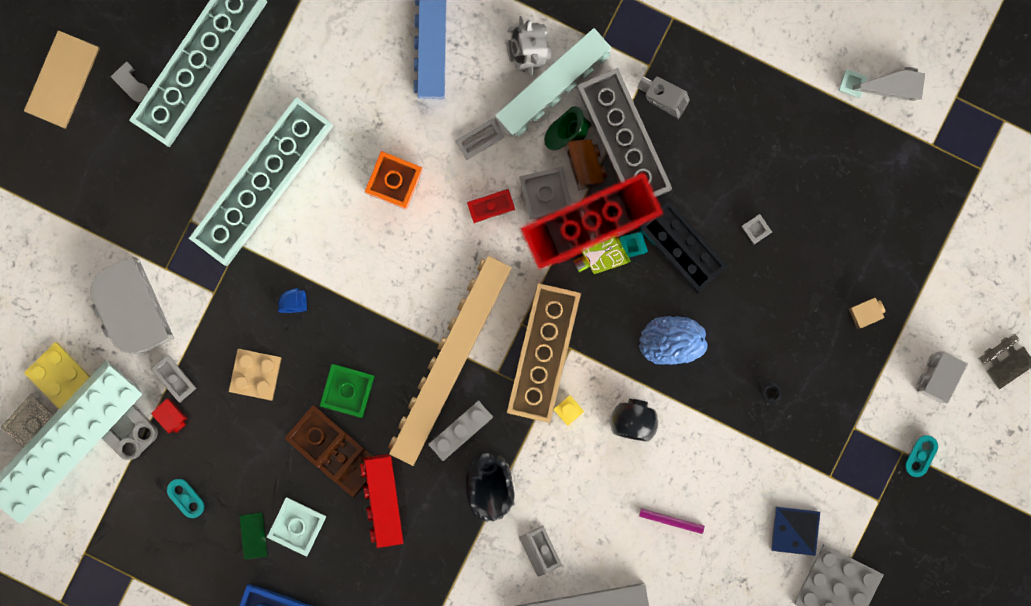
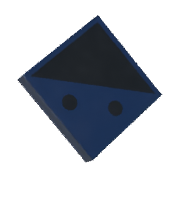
(795, 531)

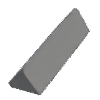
(540, 551)

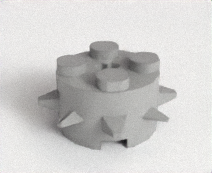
(528, 45)

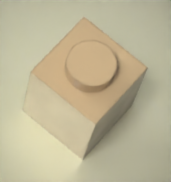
(867, 312)

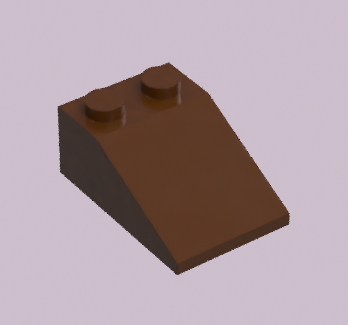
(585, 163)

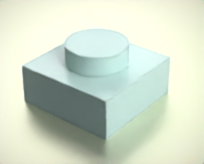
(849, 80)

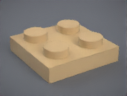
(255, 374)

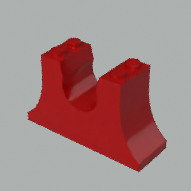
(591, 221)

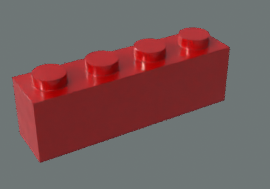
(382, 500)

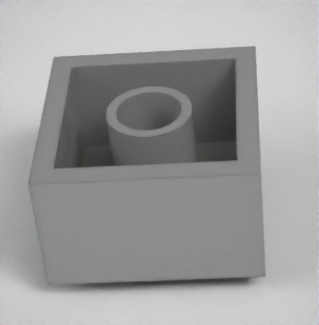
(941, 377)

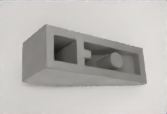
(903, 84)

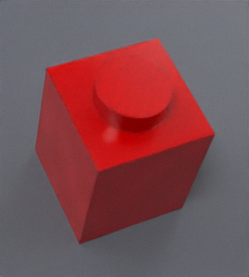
(169, 416)

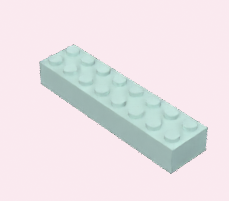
(195, 67)
(261, 181)
(65, 440)

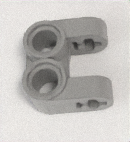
(133, 437)

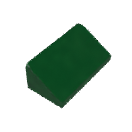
(253, 536)

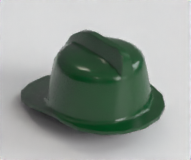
(567, 128)

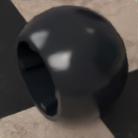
(634, 420)

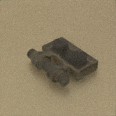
(1010, 367)

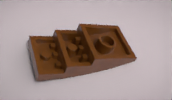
(330, 450)

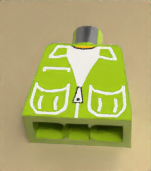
(603, 256)

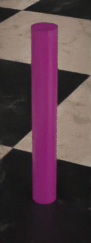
(672, 521)

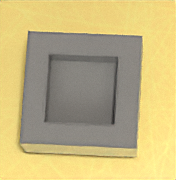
(756, 229)

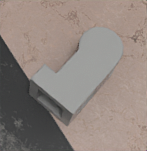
(129, 84)

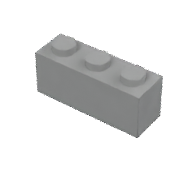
(460, 430)

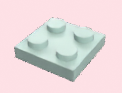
(296, 526)

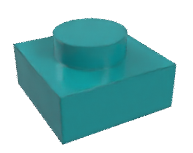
(633, 244)

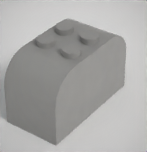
(129, 308)

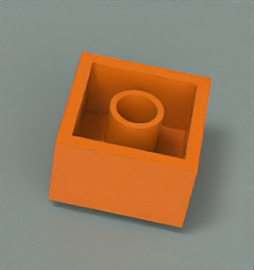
(393, 180)

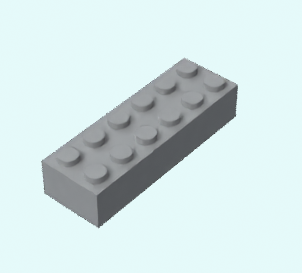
(622, 130)

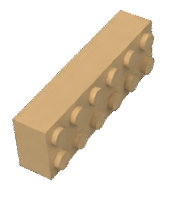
(543, 353)

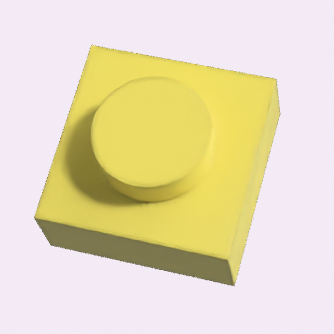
(568, 410)

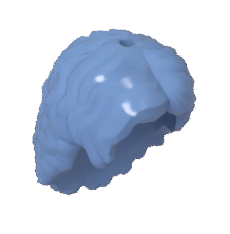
(673, 340)

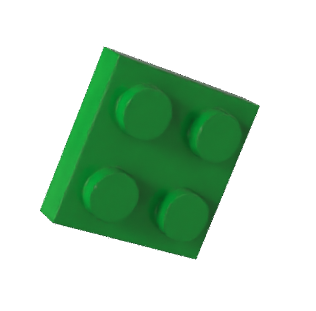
(347, 390)

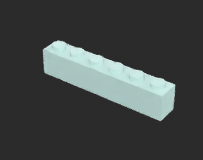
(553, 82)

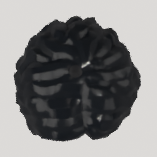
(490, 487)

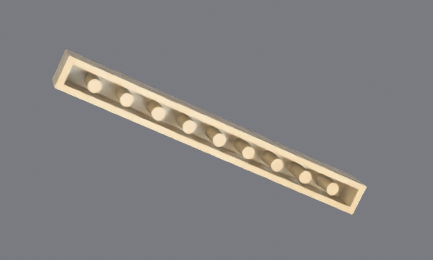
(450, 360)

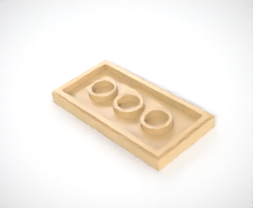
(61, 79)

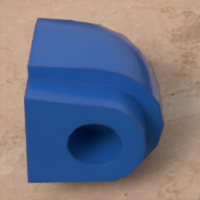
(292, 301)

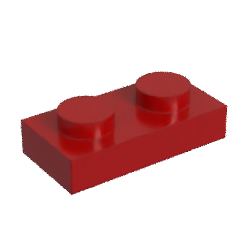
(491, 206)

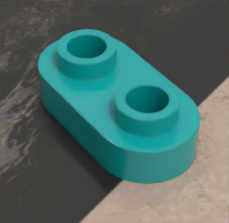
(922, 456)
(185, 498)

